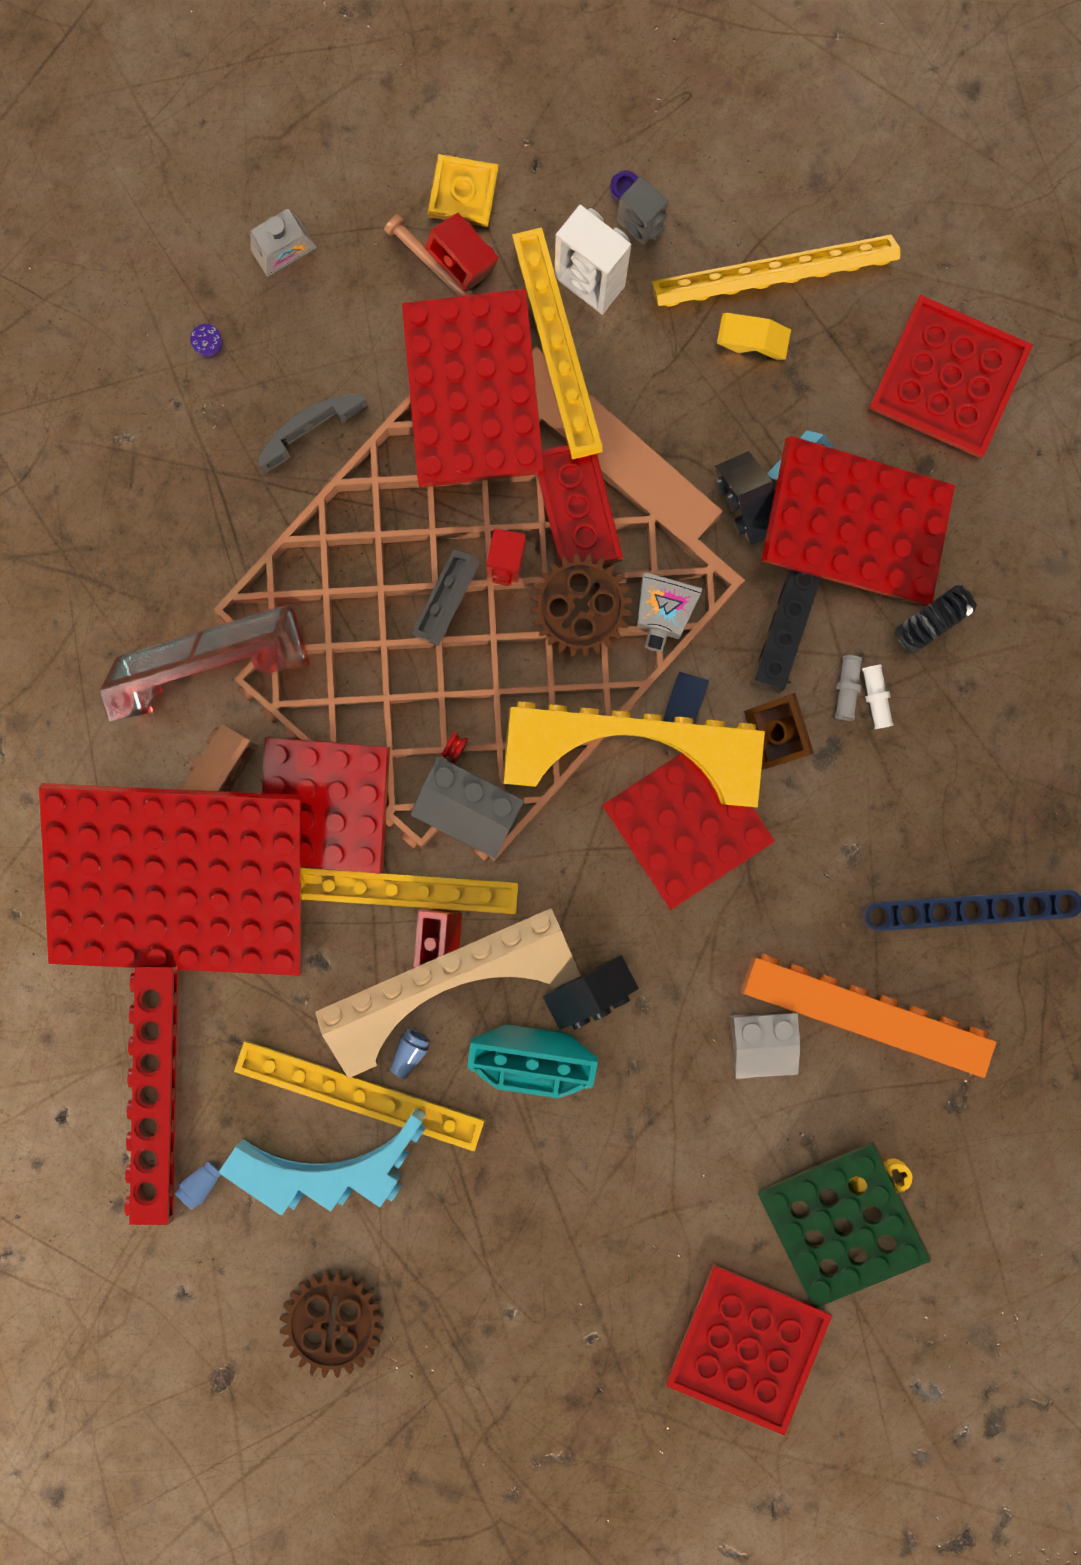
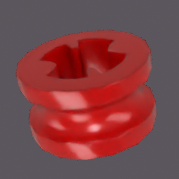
(454, 747)

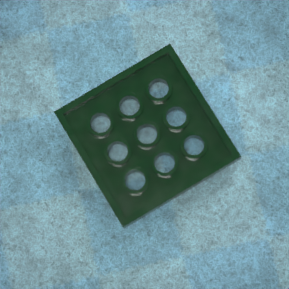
(880, 1192)

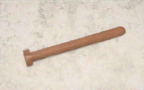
(396, 227)

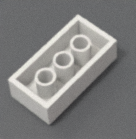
(592, 258)

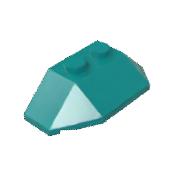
(532, 1061)

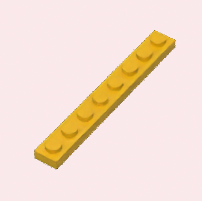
(775, 270)
(557, 344)
(409, 891)
(357, 1094)

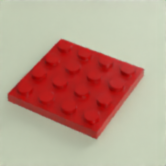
(950, 376)
(341, 799)
(684, 830)
(748, 1349)

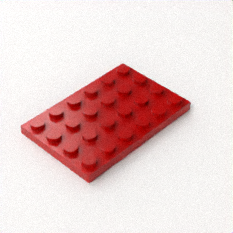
(472, 388)
(858, 521)

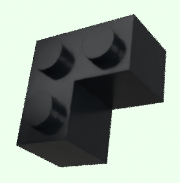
(748, 495)
(591, 994)

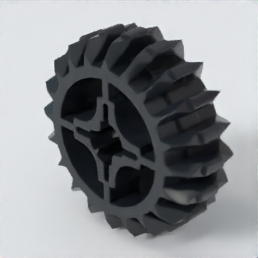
(935, 618)

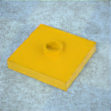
(463, 188)

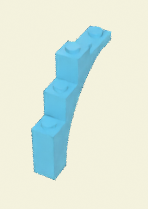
(284, 1182)

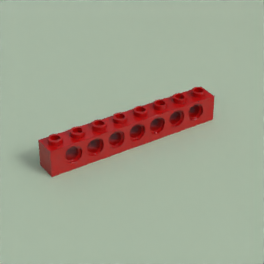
(138, 1206)

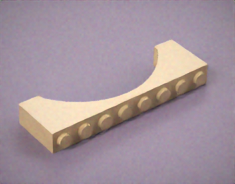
(363, 1021)

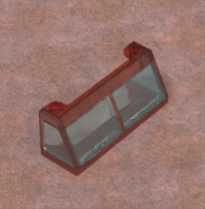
(267, 637)

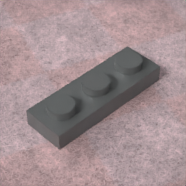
(446, 597)

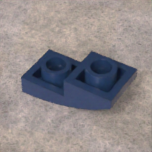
(686, 697)

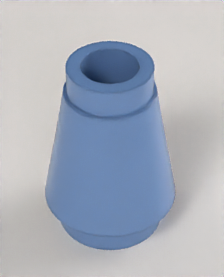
(409, 1052)
(197, 1186)

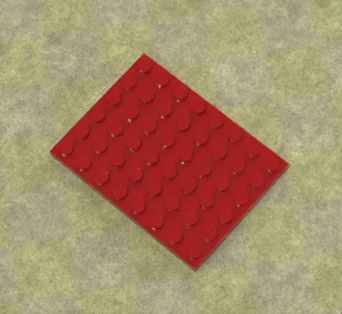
(172, 878)

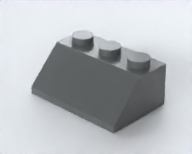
(466, 807)

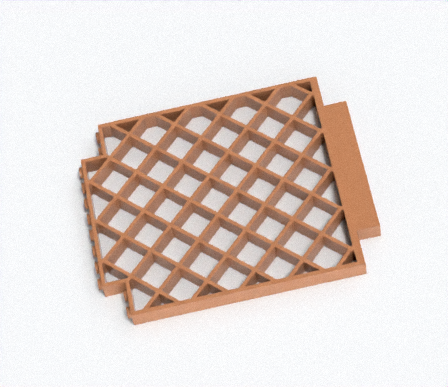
(626, 466)

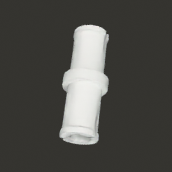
(877, 696)

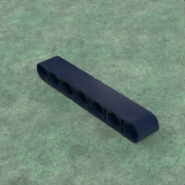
(985, 914)

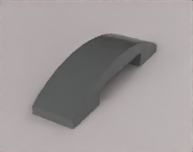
(343, 406)

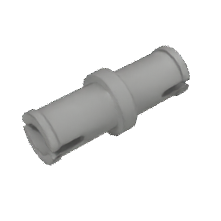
(848, 687)

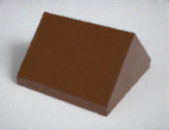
(784, 729)

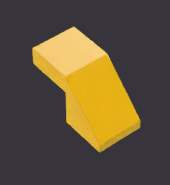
(751, 333)

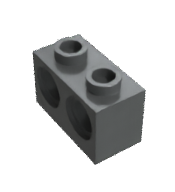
(642, 211)

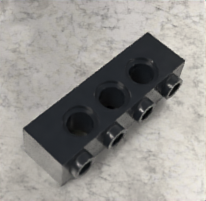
(785, 631)

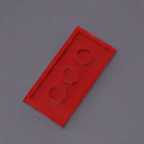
(578, 507)

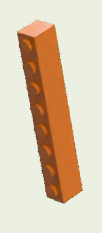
(867, 1016)

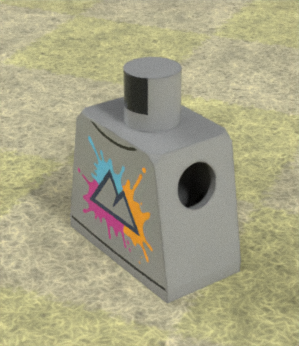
(280, 241)
(664, 608)

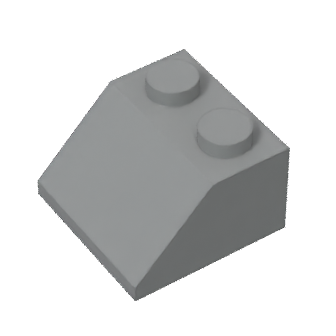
(765, 1044)

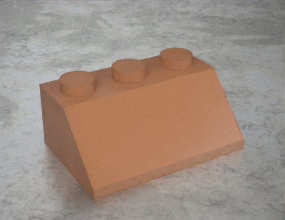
(221, 762)

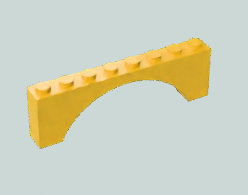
(725, 755)

